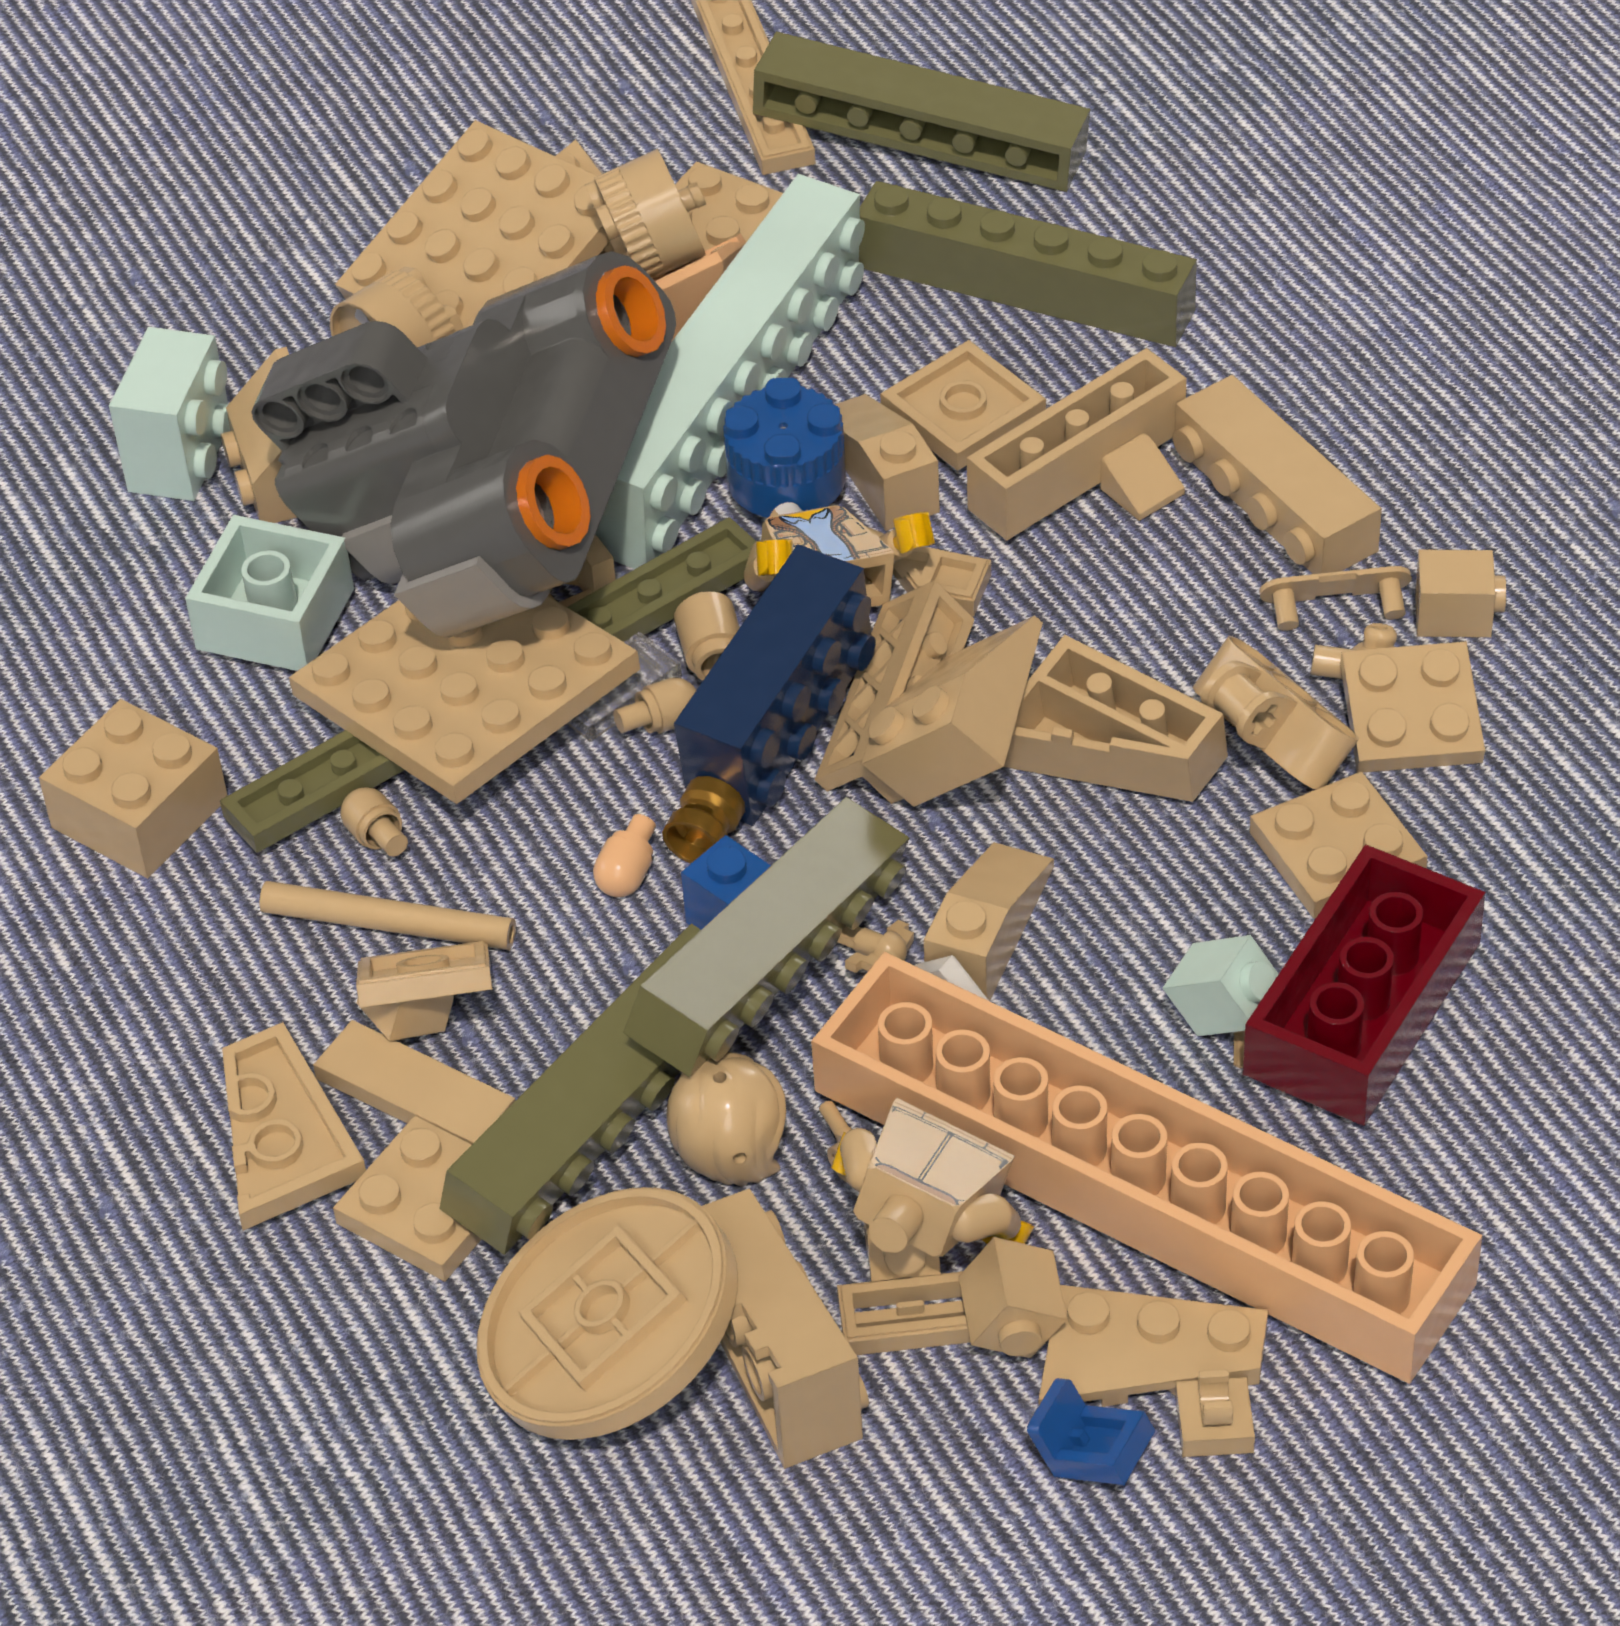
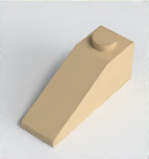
(888, 461)
(988, 912)

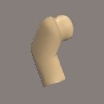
(1327, 658)

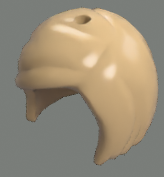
(728, 1120)

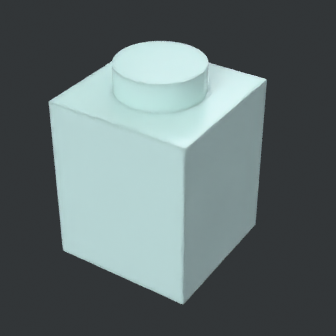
(1220, 984)

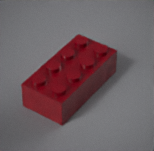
(1363, 984)

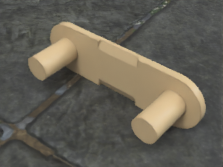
(1381, 580)

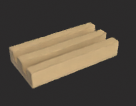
(911, 1322)

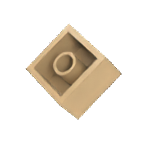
(133, 788)

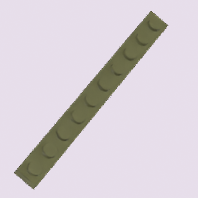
(629, 605)

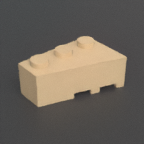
(1114, 727)

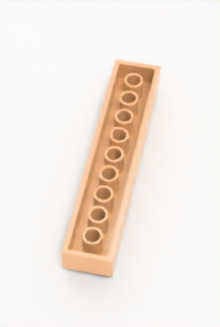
(1156, 1167)

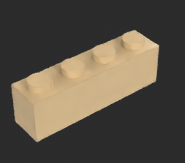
(1062, 447)
(1276, 477)

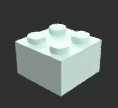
(171, 413)
(270, 593)

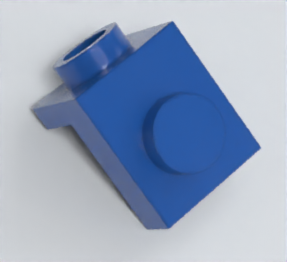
(1087, 1439)

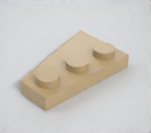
(282, 1128)
(1147, 1343)

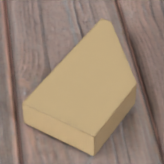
(959, 574)

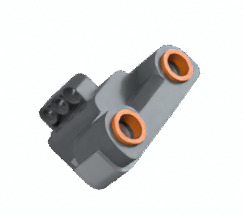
(477, 455)

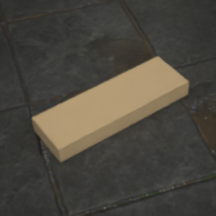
(409, 1083)

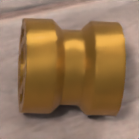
(706, 815)

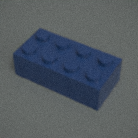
(778, 679)

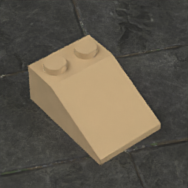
(954, 718)

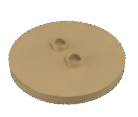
(607, 1313)

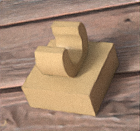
(1214, 1415)

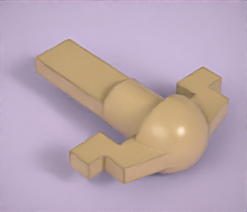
(871, 944)

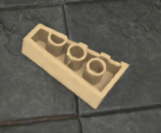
(786, 1342)

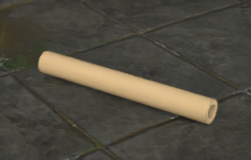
(387, 915)

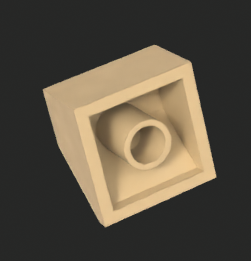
(254, 450)

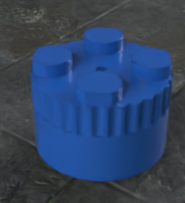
(784, 448)

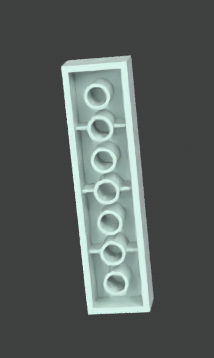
(740, 336)

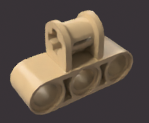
(1275, 713)

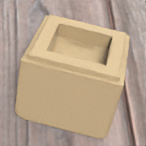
(1139, 477)
(411, 1017)

